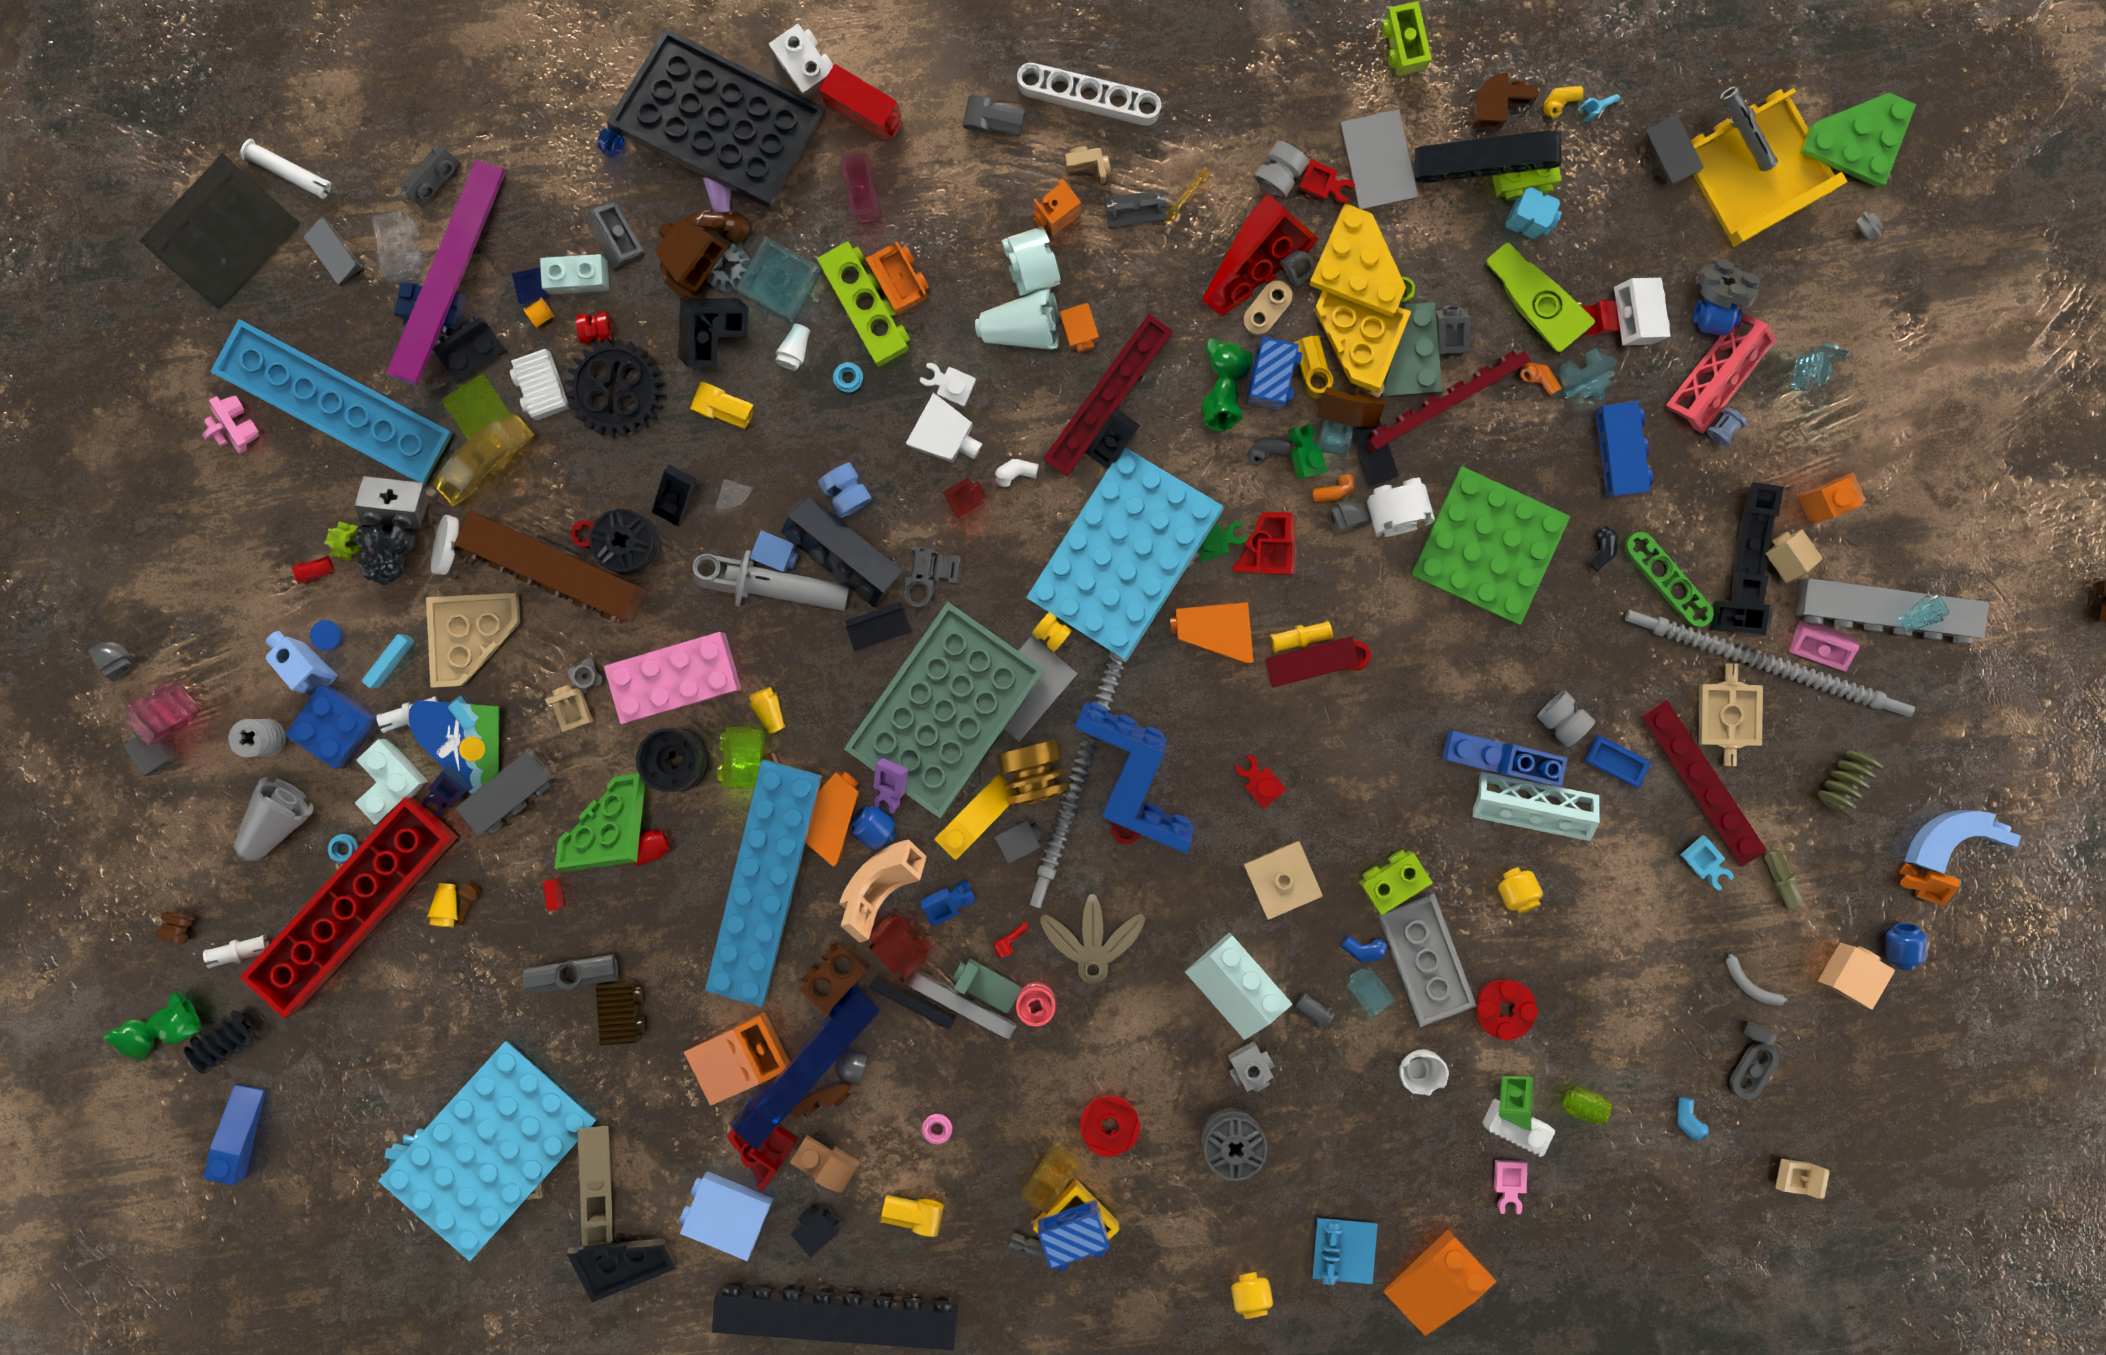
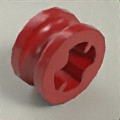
(580, 526)

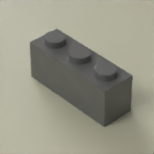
(505, 793)

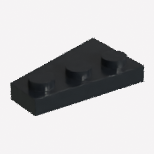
(618, 1266)

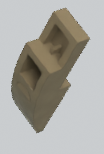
(595, 1185)

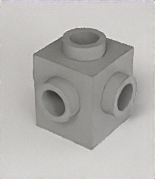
(1244, 1059)

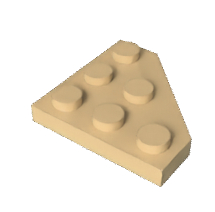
(466, 633)

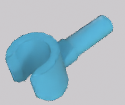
(1594, 106)

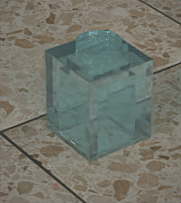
(1369, 991)

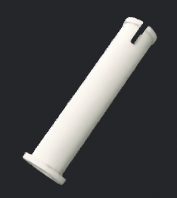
(284, 168)

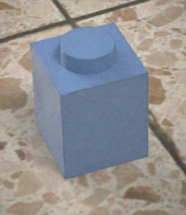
(774, 552)

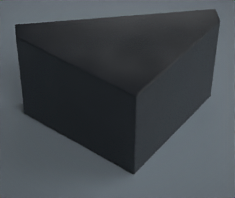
(1742, 618)

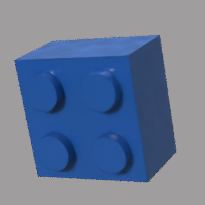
(332, 726)

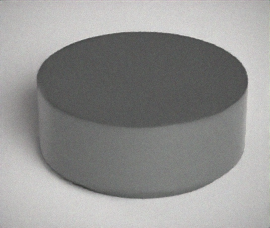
(1760, 1033)

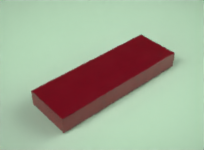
(1313, 661)

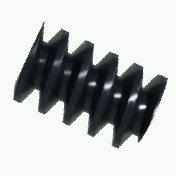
(221, 1043)

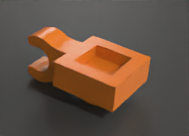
(1930, 887)

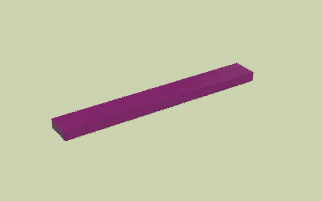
(446, 273)

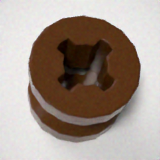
(174, 927)

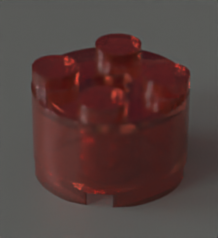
(896, 947)

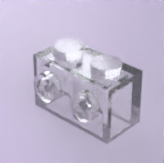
(398, 247)

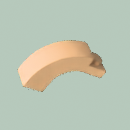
(874, 881)

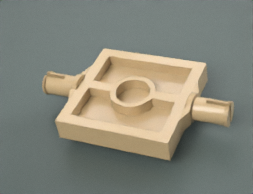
(1730, 714)

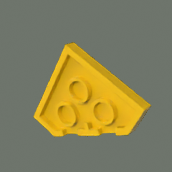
(1359, 264)
(1361, 338)

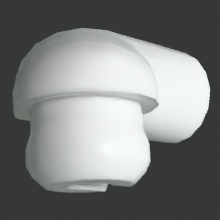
(1012, 469)

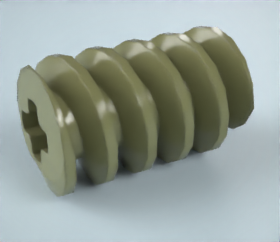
(1849, 781)

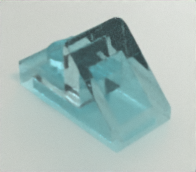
(1334, 437)

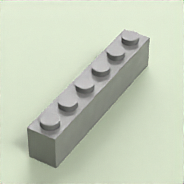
(1882, 607)

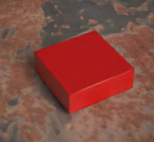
(553, 894)

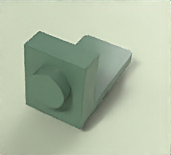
(986, 985)

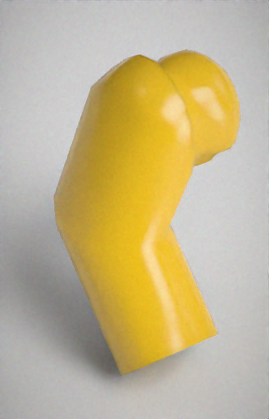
(1559, 97)

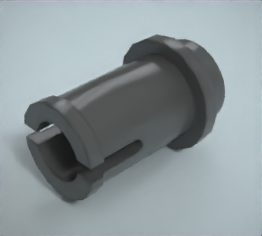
(1315, 1011)

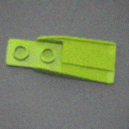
(1540, 299)

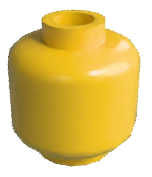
(1520, 890)
(1252, 1296)

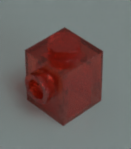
(965, 498)

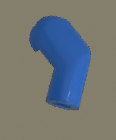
(1365, 953)

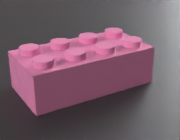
(672, 678)

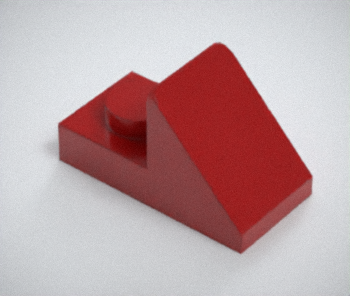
(1605, 318)

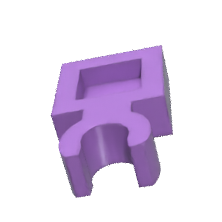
(891, 782)

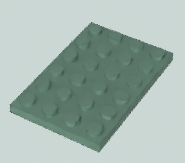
(946, 708)

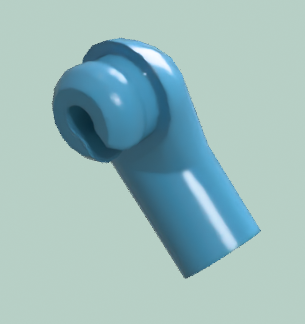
(1687, 1122)

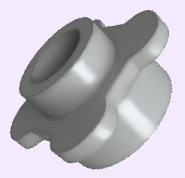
(1869, 225)
(588, 667)

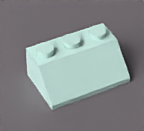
(1238, 987)

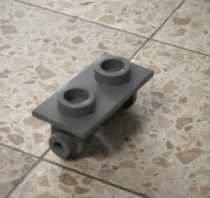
(438, 168)
(1136, 208)

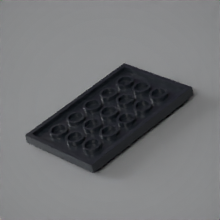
(716, 118)

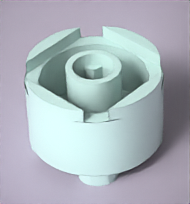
(1031, 261)

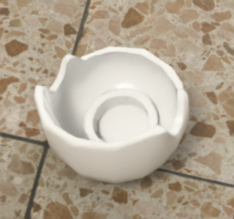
(1423, 1072)

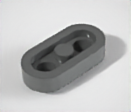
(1756, 1072)

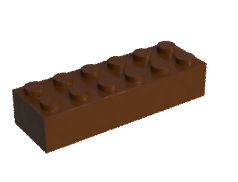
(543, 564)

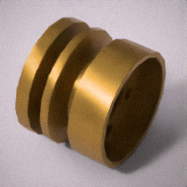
(1033, 772)

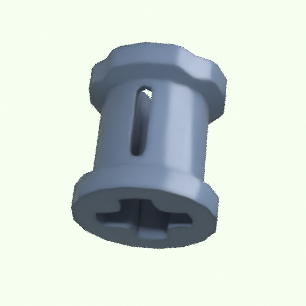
(1727, 427)

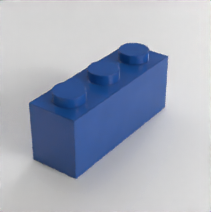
(1624, 449)

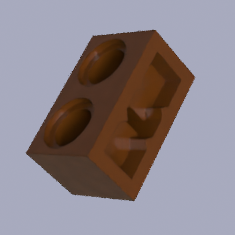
(838, 981)

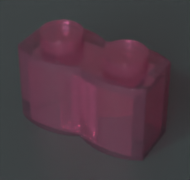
(861, 191)
(161, 713)

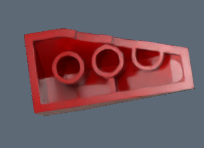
(1256, 254)

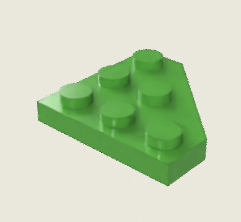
(1862, 138)
(606, 830)

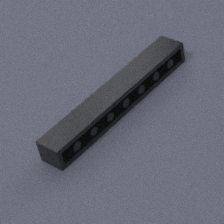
(835, 1318)

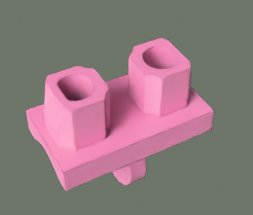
(224, 412)

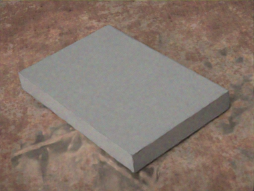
(1378, 160)
(1050, 686)

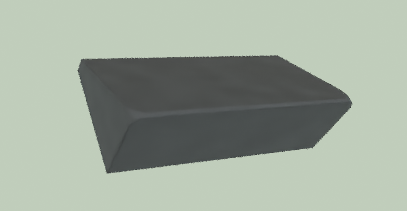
(614, 235)
(332, 251)

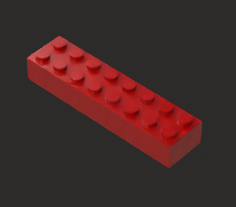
(348, 907)

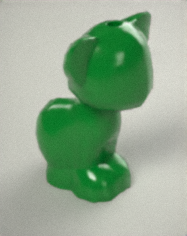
(1220, 405)
(170, 1025)

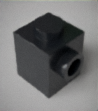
(816, 1229)

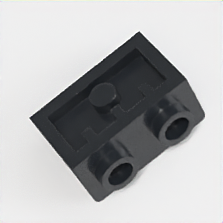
(468, 348)

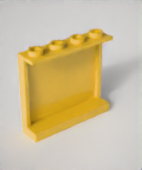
(1752, 199)

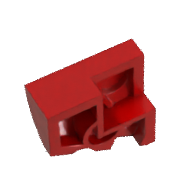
(1271, 546)
(769, 1155)

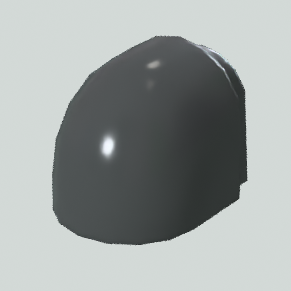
(1348, 517)
(111, 659)
(851, 1066)

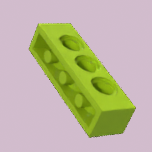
(835, 266)

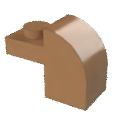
(828, 1167)

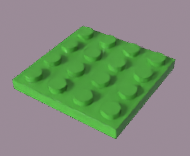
(1490, 545)

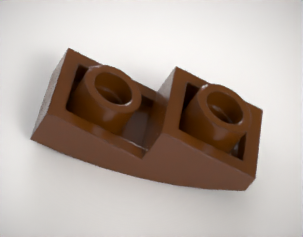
(1346, 409)
(828, 1094)

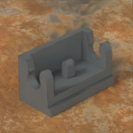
(1675, 149)

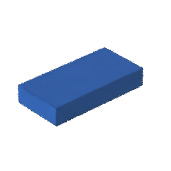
(1617, 761)

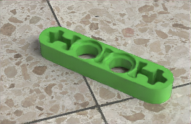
(1665, 583)

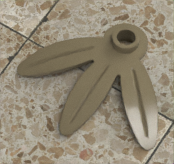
(1092, 933)

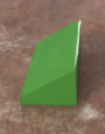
(1517, 1100)

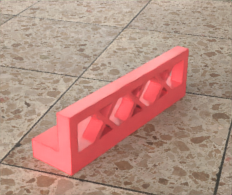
(1726, 380)

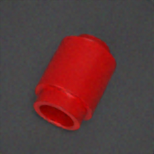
(651, 846)

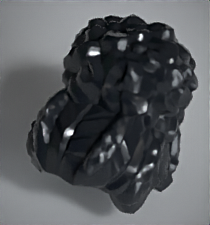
(384, 552)

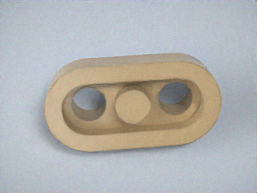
(1268, 308)

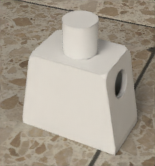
(943, 432)

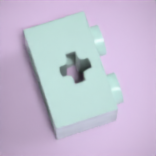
(574, 274)

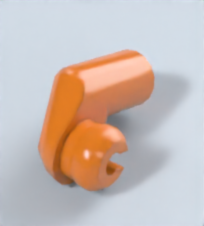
(1540, 374)
(1335, 493)

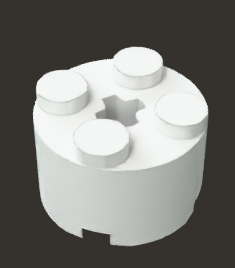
(1400, 508)

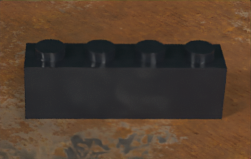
(841, 551)

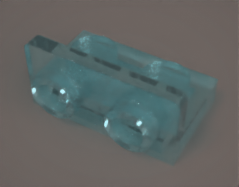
(1815, 365)

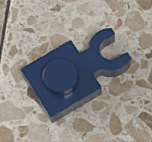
(446, 790)

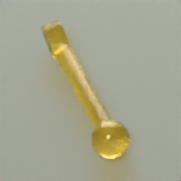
(1173, 211)

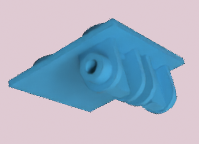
(1344, 1251)

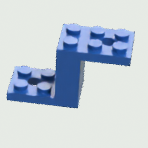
(1137, 772)

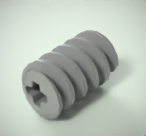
(257, 738)

